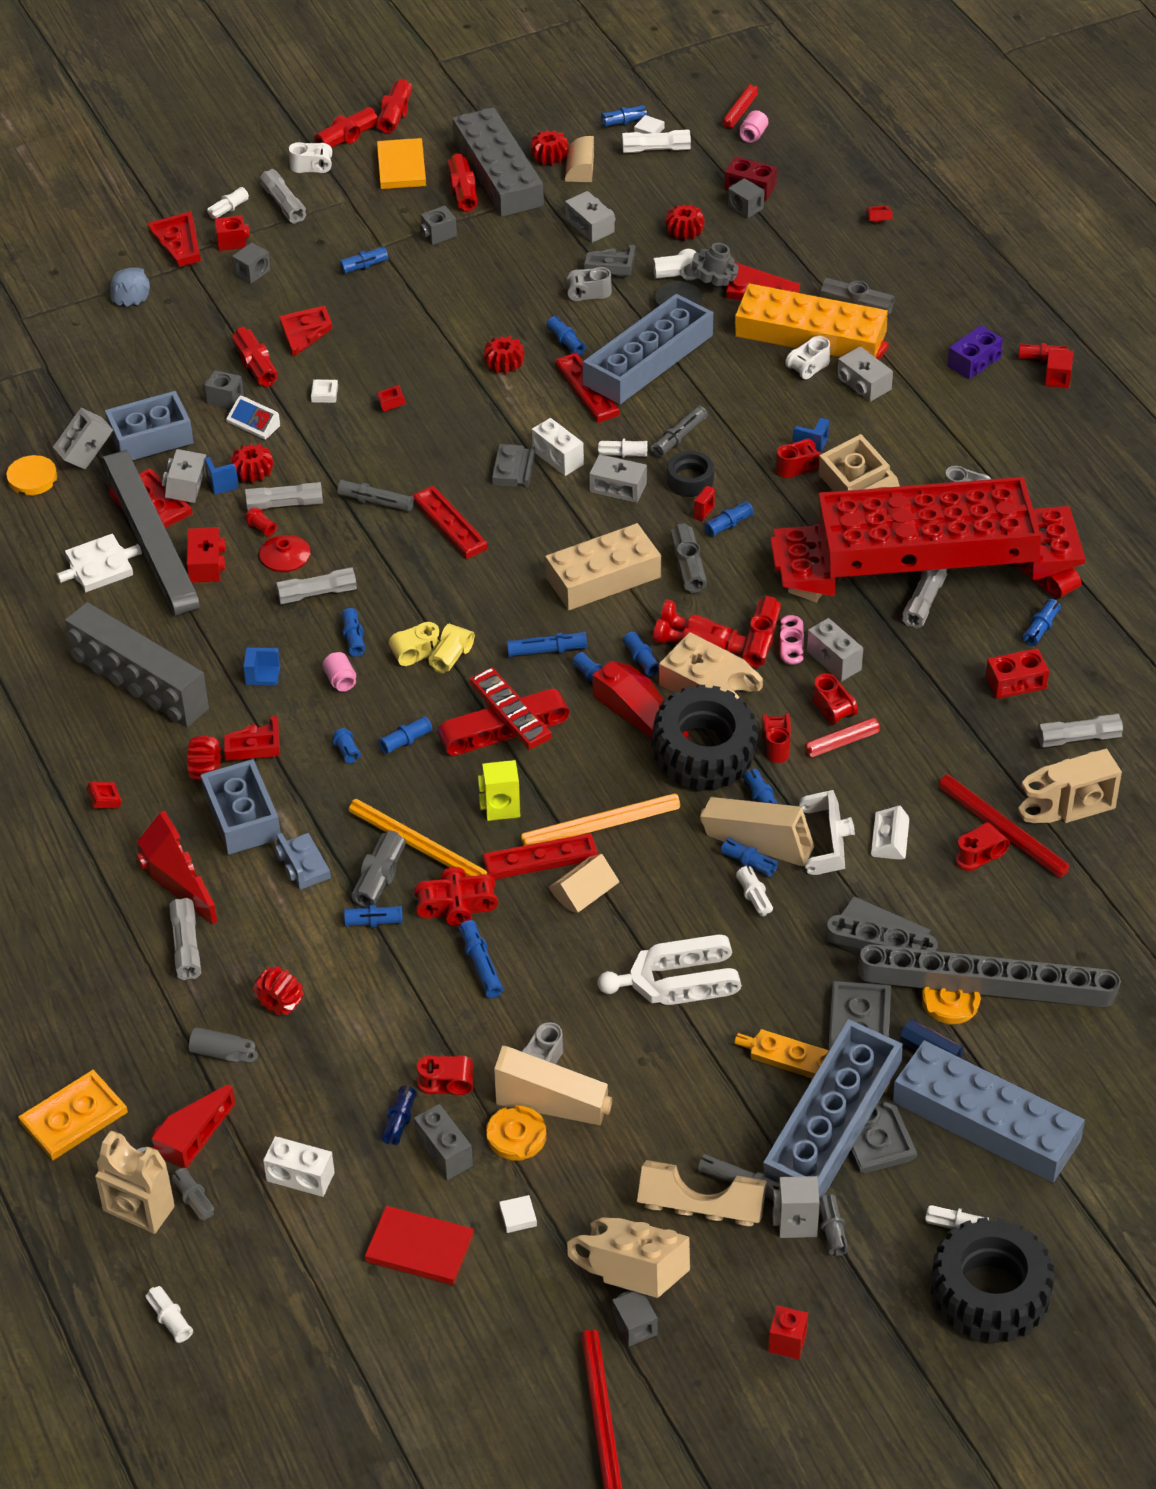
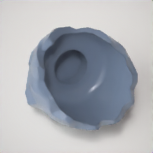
(129, 286)

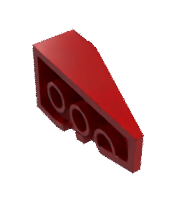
(628, 695)
(171, 867)

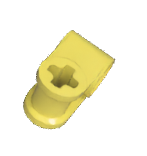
(413, 644)

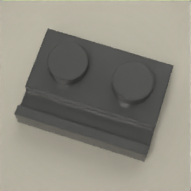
(513, 465)

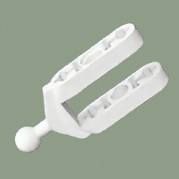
(684, 987)

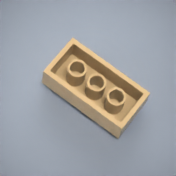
(603, 566)

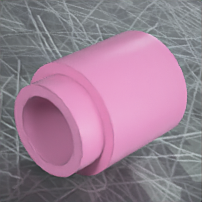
(753, 126)
(339, 671)

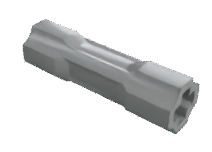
(290, 205)
(284, 496)
(297, 589)
(920, 603)
(1099, 727)
(186, 951)

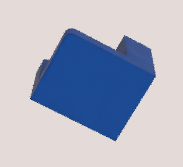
(818, 435)
(221, 478)
(262, 666)

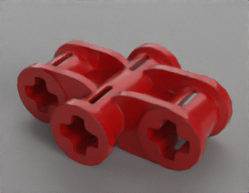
(456, 896)

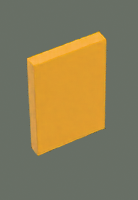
(401, 163)
(72, 1114)

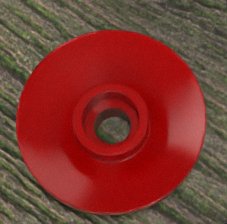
(284, 553)

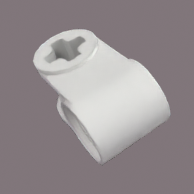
(308, 157)
(810, 357)

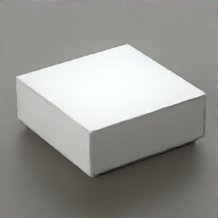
(649, 125)
(324, 391)
(518, 1214)

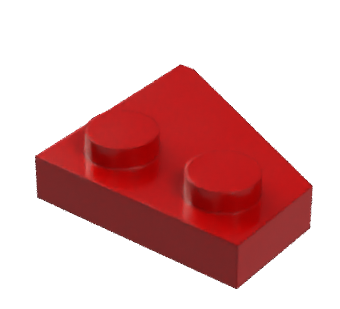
(305, 327)
(253, 742)

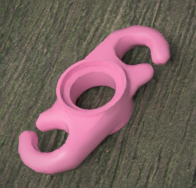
(787, 647)

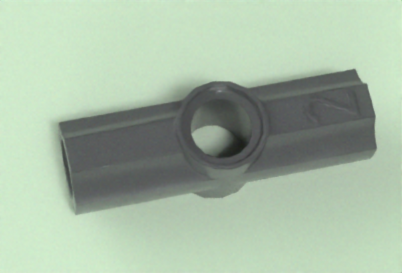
(856, 293)
(688, 558)
(378, 869)

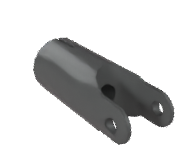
(221, 1045)

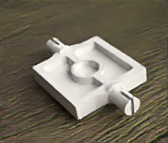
(98, 563)

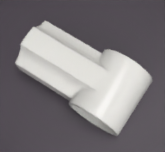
(675, 265)

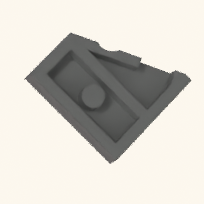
(618, 263)

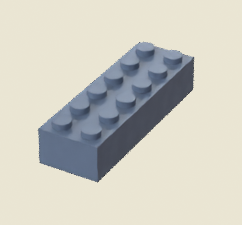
(647, 348)
(835, 1106)
(988, 1111)

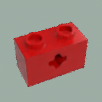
(204, 554)

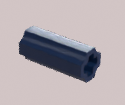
(915, 1033)

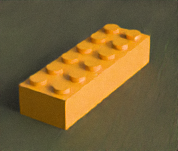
(795, 318)

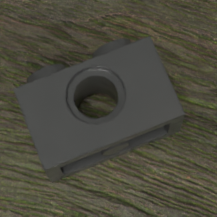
(443, 1142)

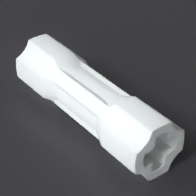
(638, 142)

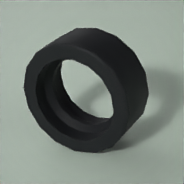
(690, 460)

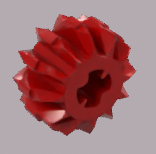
(549, 147)
(684, 222)
(503, 354)
(252, 463)
(203, 756)
(278, 990)

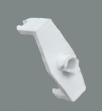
(839, 829)

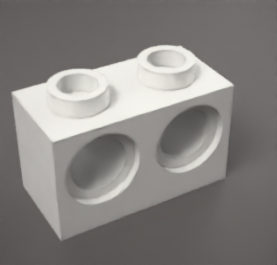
(558, 446)
(299, 1166)

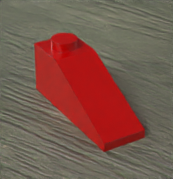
(190, 1128)

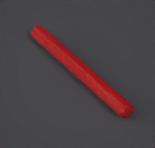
(1004, 825)
(601, 1410)

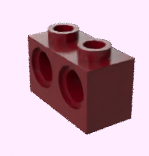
(757, 173)

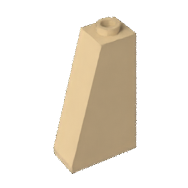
(769, 827)
(549, 1088)

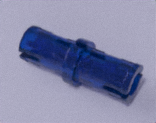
(399, 1115)

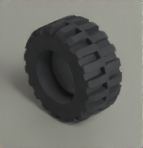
(702, 764)
(986, 1313)

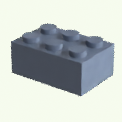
(150, 425)
(240, 806)

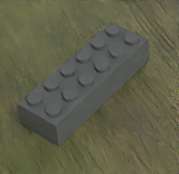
(498, 161)
(137, 664)

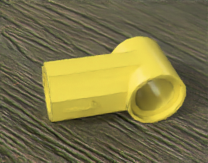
(452, 644)

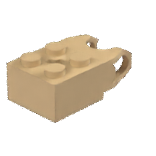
(855, 467)
(703, 663)
(1073, 788)
(133, 1183)
(633, 1255)

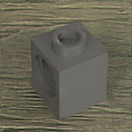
(746, 198)
(438, 225)
(251, 263)
(223, 389)
(635, 1317)

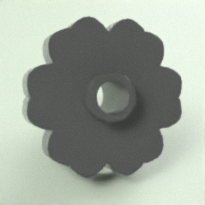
(715, 265)

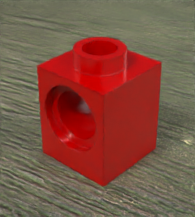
(231, 233)
(1059, 368)
(788, 1332)

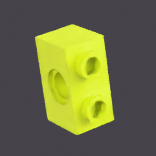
(500, 790)

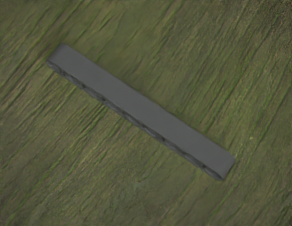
(150, 533)
(1002, 972)

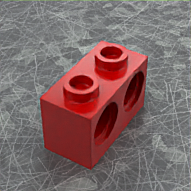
(1017, 673)

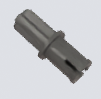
(193, 1194)
(833, 1226)

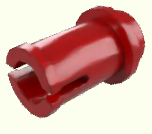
(256, 519)

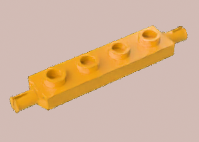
(784, 1053)

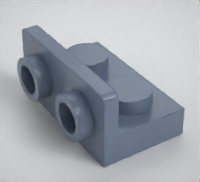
(302, 860)

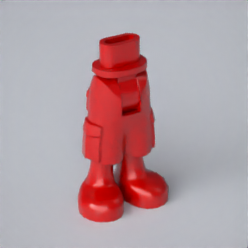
(715, 633)

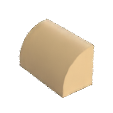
(580, 160)
(584, 883)

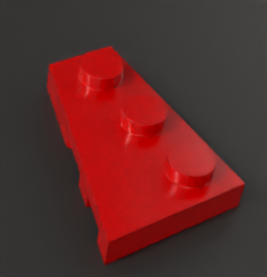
(178, 238)
(748, 275)

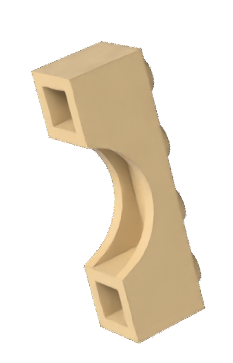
(663, 1187)

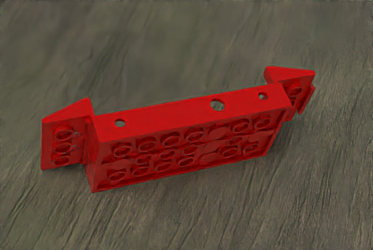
(935, 523)

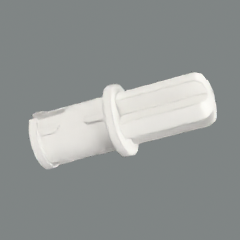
(228, 203)
(623, 448)
(754, 890)
(948, 1218)
(169, 1314)

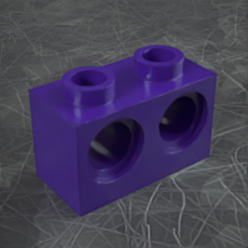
(975, 352)

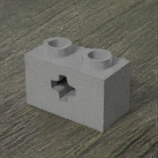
(589, 216)
(865, 374)
(83, 438)
(184, 475)
(618, 478)
(835, 649)
(796, 1207)

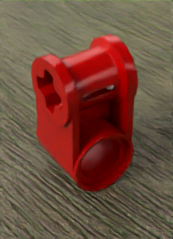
(796, 459)
(833, 699)
(776, 737)
(980, 847)
(447, 1075)

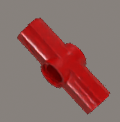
(394, 106)
(347, 128)
(462, 183)
(254, 357)
(761, 632)

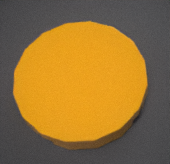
(31, 475)
(948, 1006)
(516, 1133)

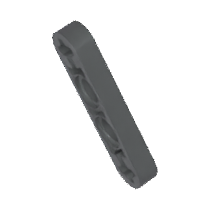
(882, 932)

